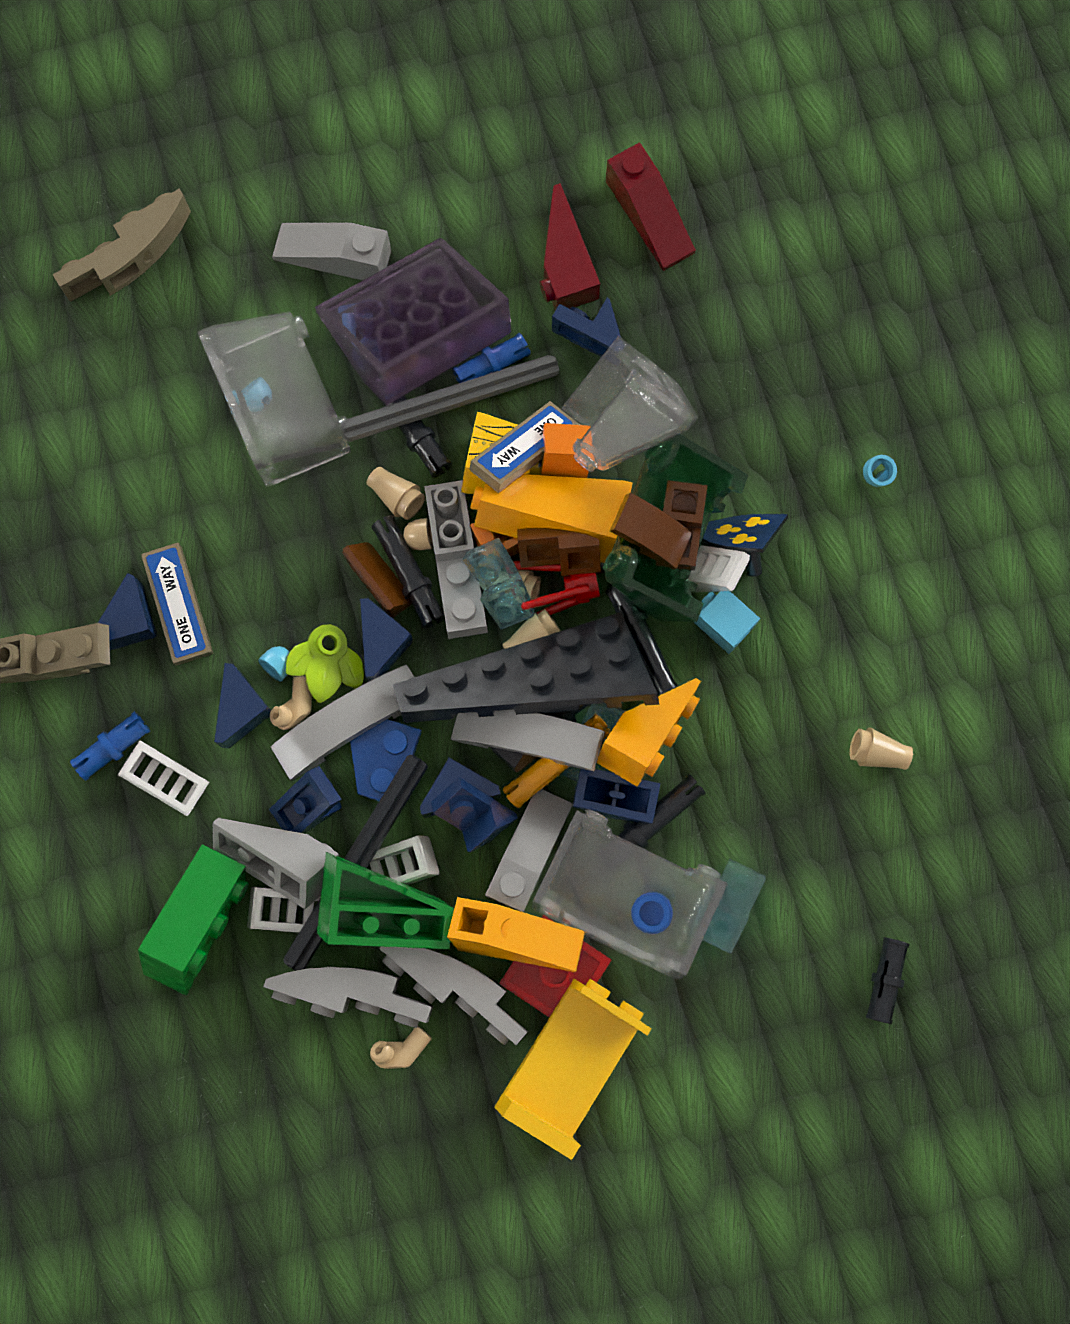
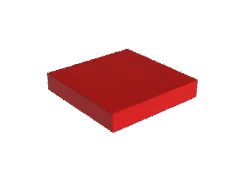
(545, 986)

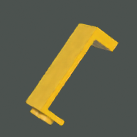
(569, 1065)

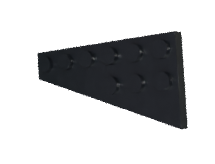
(543, 675)

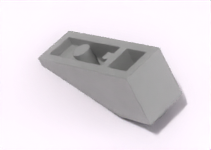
(334, 248)
(529, 850)
(278, 857)

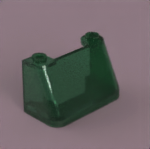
(659, 589)

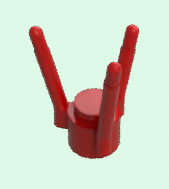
(578, 590)

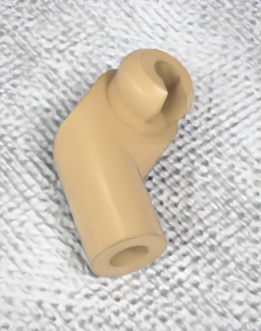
(295, 709)
(400, 1054)

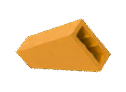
(553, 503)

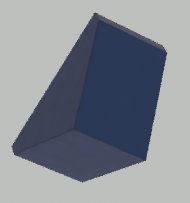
(128, 615)
(382, 639)
(239, 708)
(449, 773)
(615, 796)

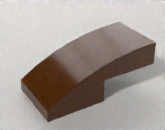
(686, 505)
(651, 530)
(572, 550)

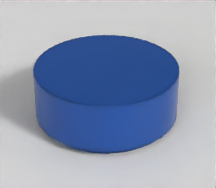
(652, 912)

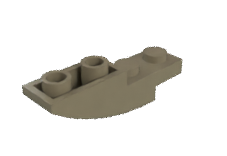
(141, 243)
(54, 654)

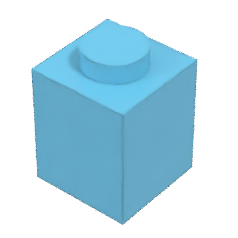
(726, 619)

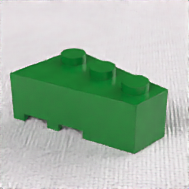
(377, 910)
(192, 919)

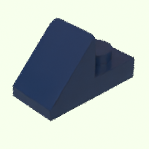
(592, 335)
(307, 803)
(473, 813)

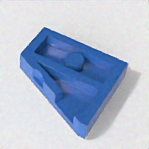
(380, 755)

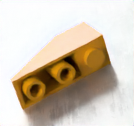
(643, 730)
(514, 935)

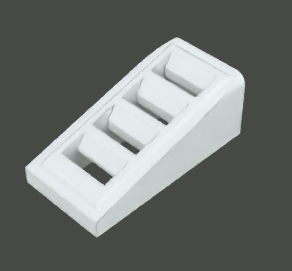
(718, 569)
(135, 759)
(424, 855)
(256, 908)

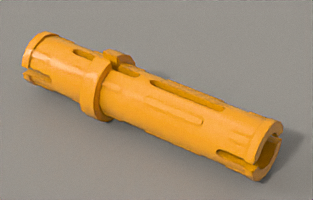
(542, 772)

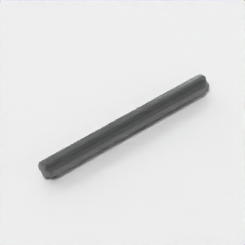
(449, 398)

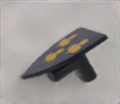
(745, 533)

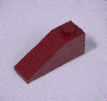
(649, 205)
(567, 265)

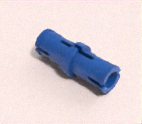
(493, 359)
(110, 746)

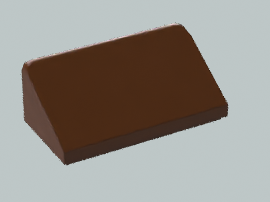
(377, 577)

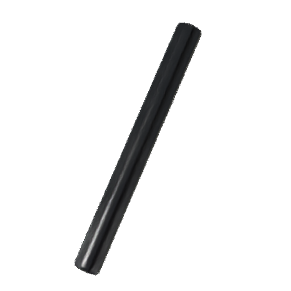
(362, 850)

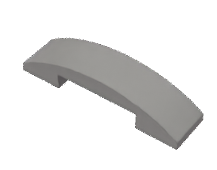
(339, 723)
(532, 735)

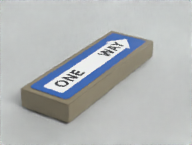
(517, 449)
(177, 604)

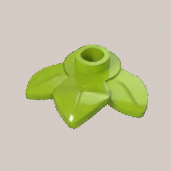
(325, 668)

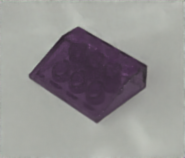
(416, 319)

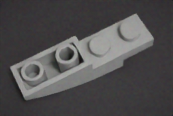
(451, 541)
(441, 975)
(333, 988)

